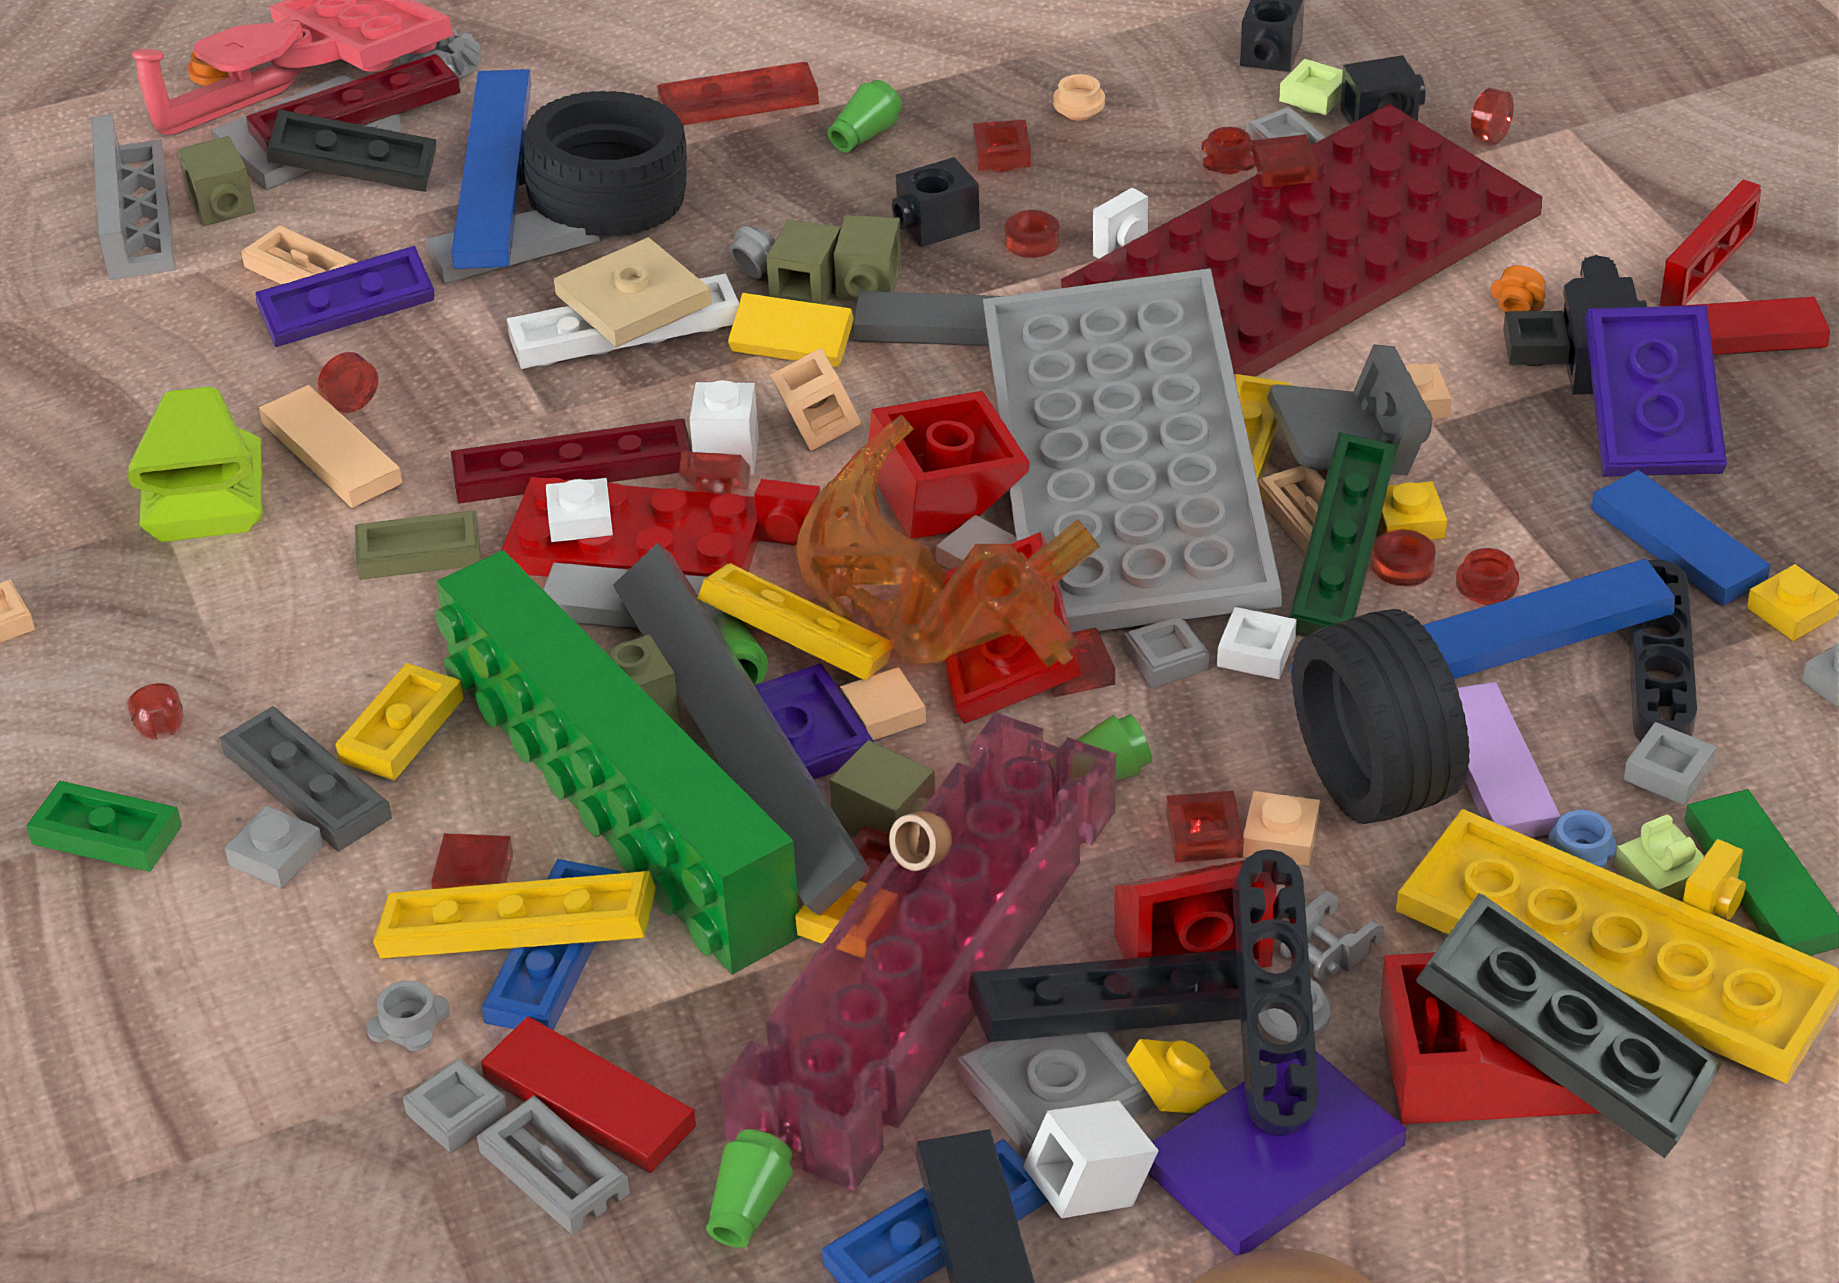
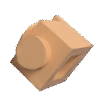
(816, 399)

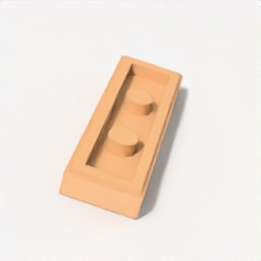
(330, 446)

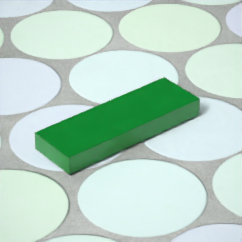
(1778, 888)

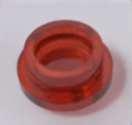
(1487, 576)

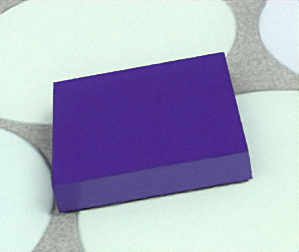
(815, 718)

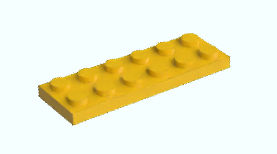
(1675, 960)

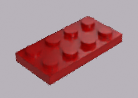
(695, 527)

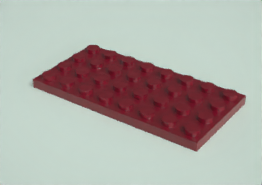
(1321, 253)

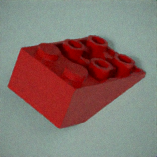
(1452, 1067)

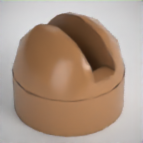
(913, 836)

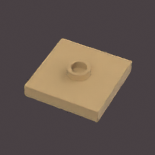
(632, 291)

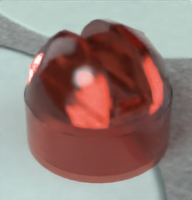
(153, 698)

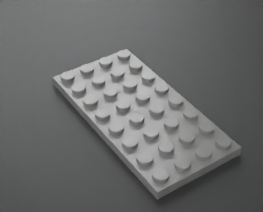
(1140, 438)

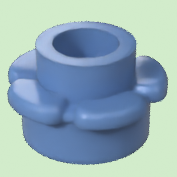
(1584, 836)

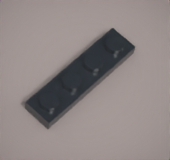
(1106, 995)

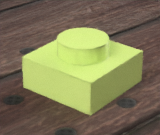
(1312, 87)

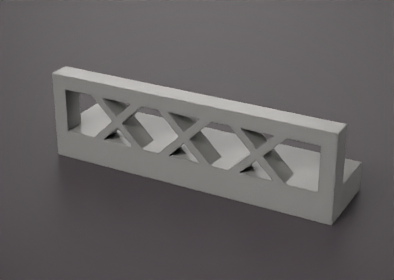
(119, 209)

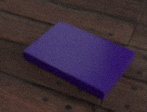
(1655, 391)
(1258, 1183)

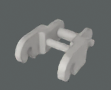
(1343, 952)

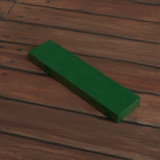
(1343, 533)

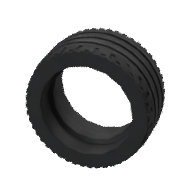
(606, 162)
(1380, 715)

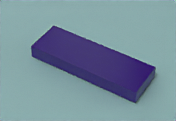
(344, 296)

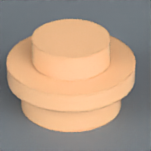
(1079, 97)

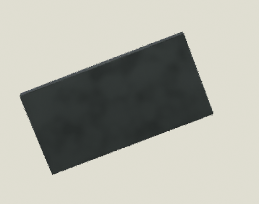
(1571, 1024)

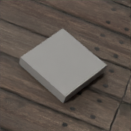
(1036, 1075)

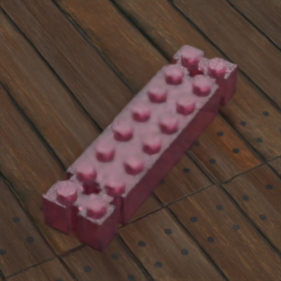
(894, 974)

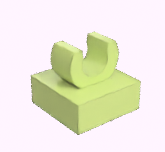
(1659, 858)

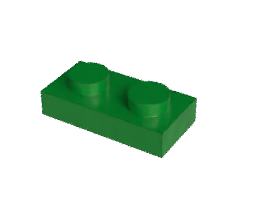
(104, 825)

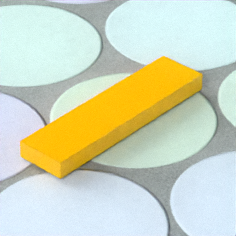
(515, 915)

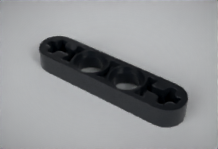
(1667, 654)
(1282, 991)

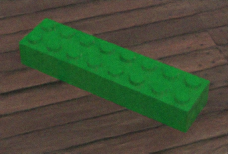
(620, 762)

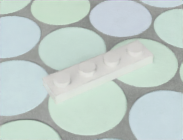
(563, 334)

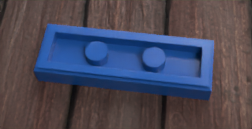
(1681, 536)
(540, 978)
(903, 1241)

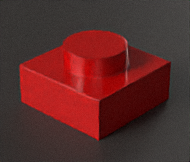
(782, 509)

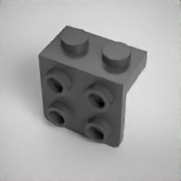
(1380, 408)

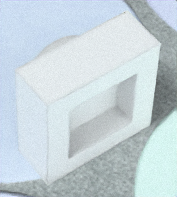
(1119, 221)
(578, 509)
(1256, 643)

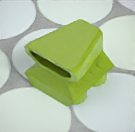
(196, 469)

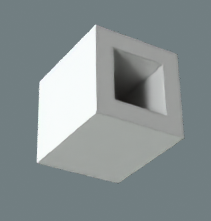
(725, 419)
(1090, 1158)

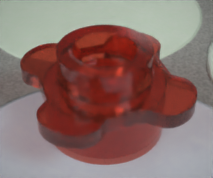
(1228, 151)

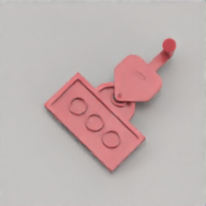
(301, 36)

